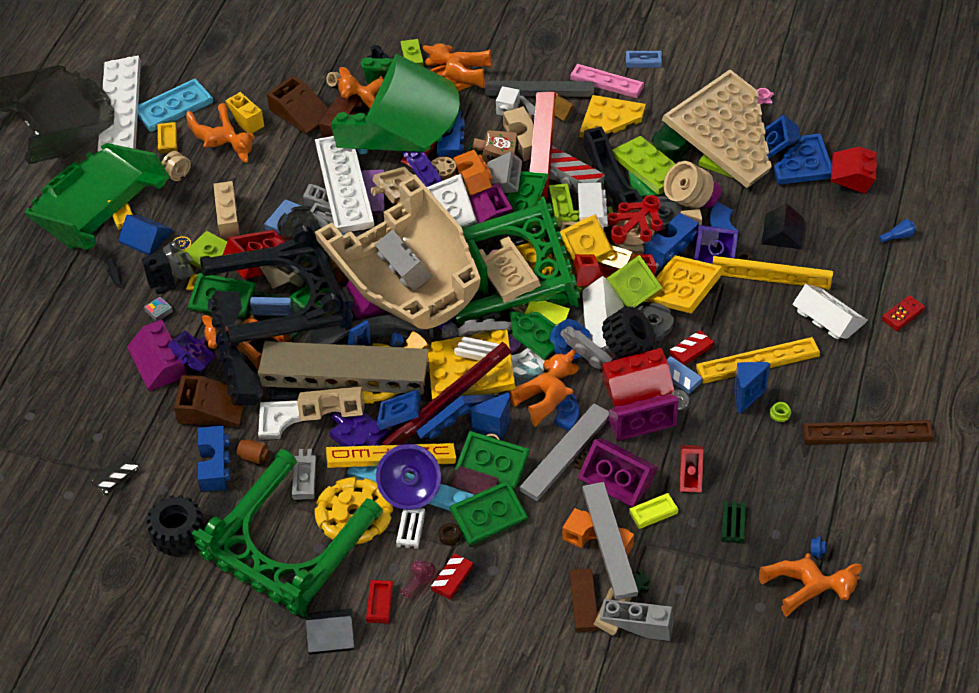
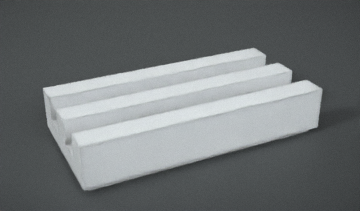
(477, 346)
(408, 542)

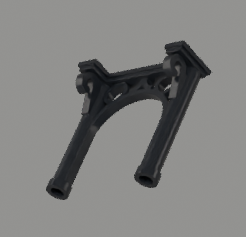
(335, 303)

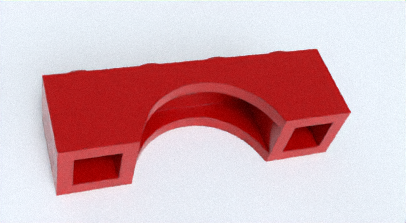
(588, 270)

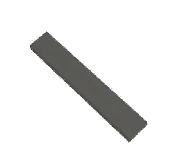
(531, 88)

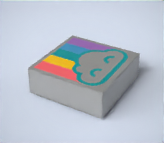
(158, 309)

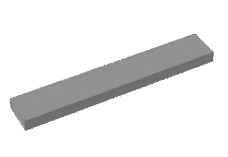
(565, 452)
(610, 541)

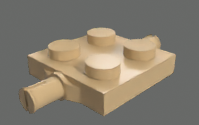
(388, 183)

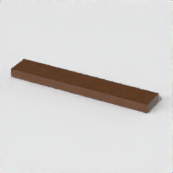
(867, 432)

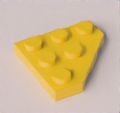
(611, 114)

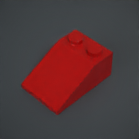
(252, 242)

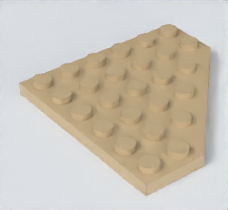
(725, 126)

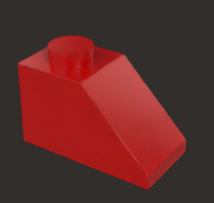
(691, 468)

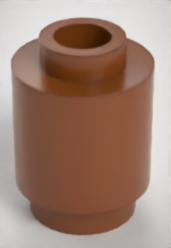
(253, 451)

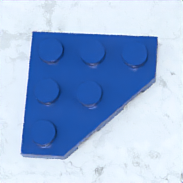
(804, 161)

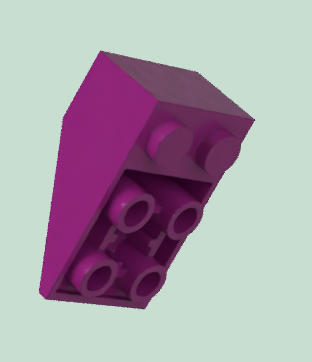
(490, 204)

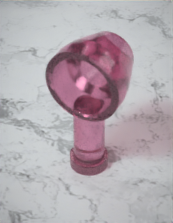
(422, 572)

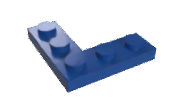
(447, 417)

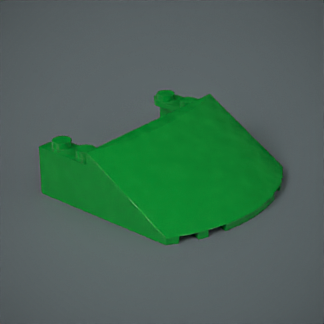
(407, 113)
(79, 195)

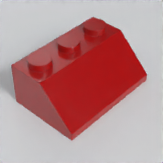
(637, 377)

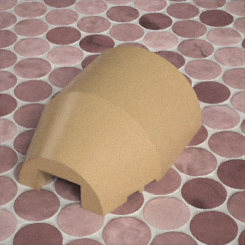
(431, 237)

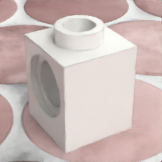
(507, 100)

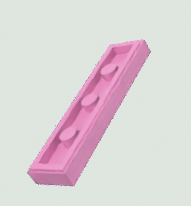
(607, 81)

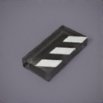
(115, 475)

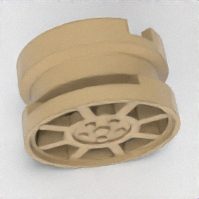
(177, 165)
(444, 168)

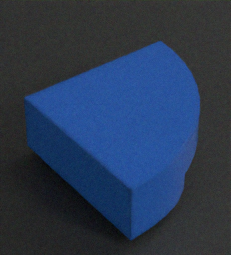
(396, 340)

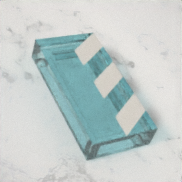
(526, 372)

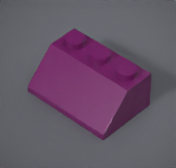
(154, 357)
(643, 416)
(622, 472)

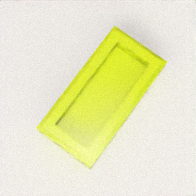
(653, 511)

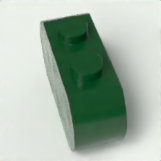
(670, 143)

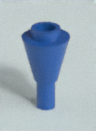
(902, 230)

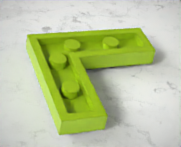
(563, 206)

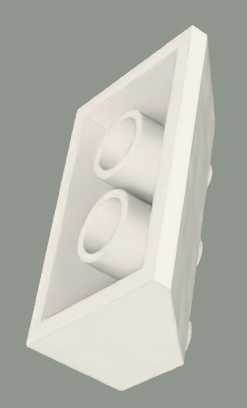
(828, 312)

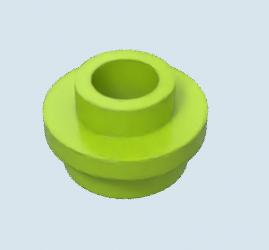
(780, 407)

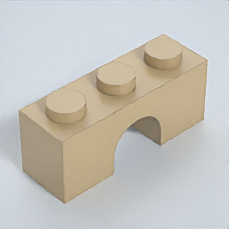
(520, 122)
(226, 210)
(315, 404)

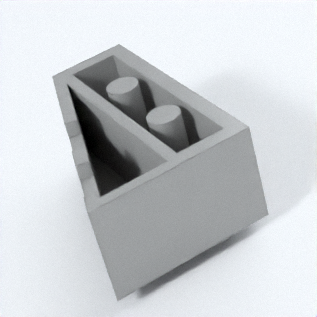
(402, 261)

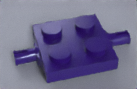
(192, 351)
(357, 431)

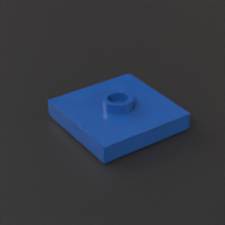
(399, 409)

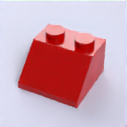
(854, 168)

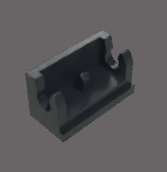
(158, 272)

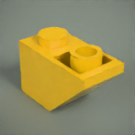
(245, 113)

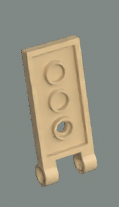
(509, 271)

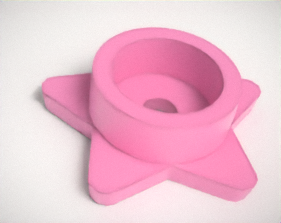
(764, 96)

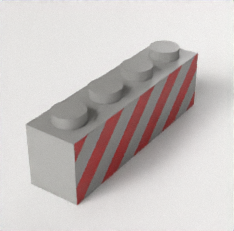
(570, 170)

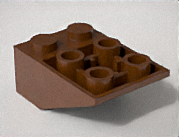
(297, 104)
(205, 403)

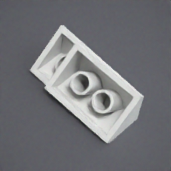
(599, 303)

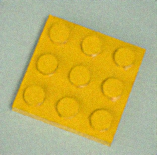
(685, 283)

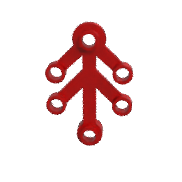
(650, 204)

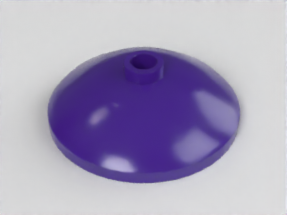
(393, 479)

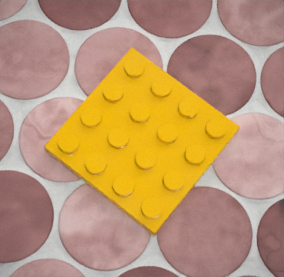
(447, 367)

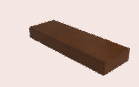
(583, 600)

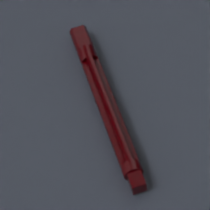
(449, 395)

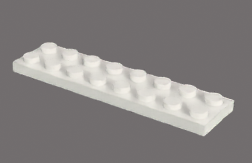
(122, 86)
(344, 186)

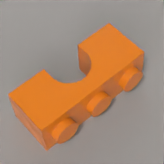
(473, 171)
(579, 530)

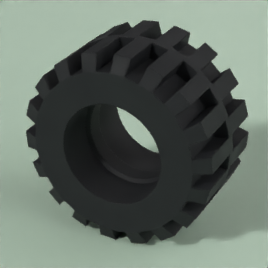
(628, 332)
(169, 512)

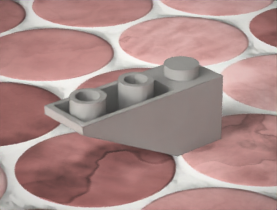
(639, 618)

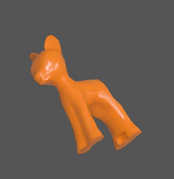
(457, 62)
(349, 86)
(222, 134)
(244, 347)
(549, 383)
(815, 583)

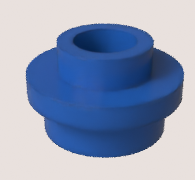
(818, 547)

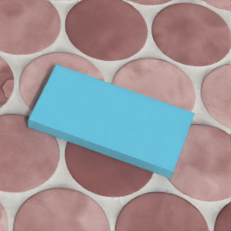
(173, 104)

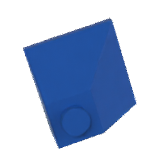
(781, 135)

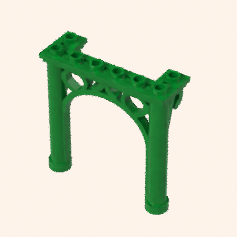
(553, 287)
(221, 535)

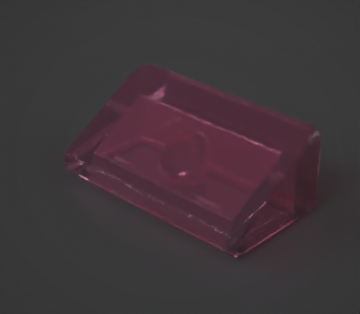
(473, 481)

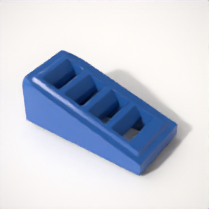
(360, 335)

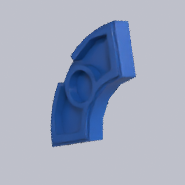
(720, 216)
(567, 412)

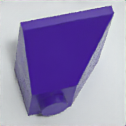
(715, 242)

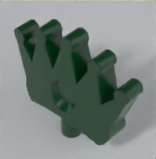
(641, 581)

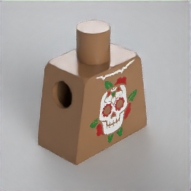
(495, 144)

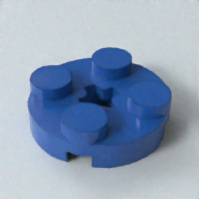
(559, 342)

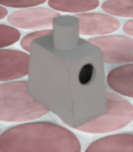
(506, 172)

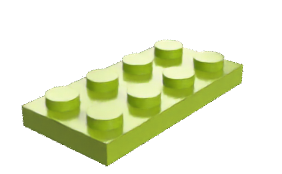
(644, 162)

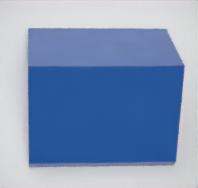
(143, 234)
(750, 383)
(491, 416)

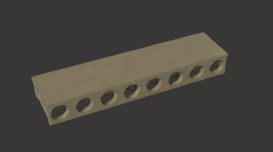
(343, 364)

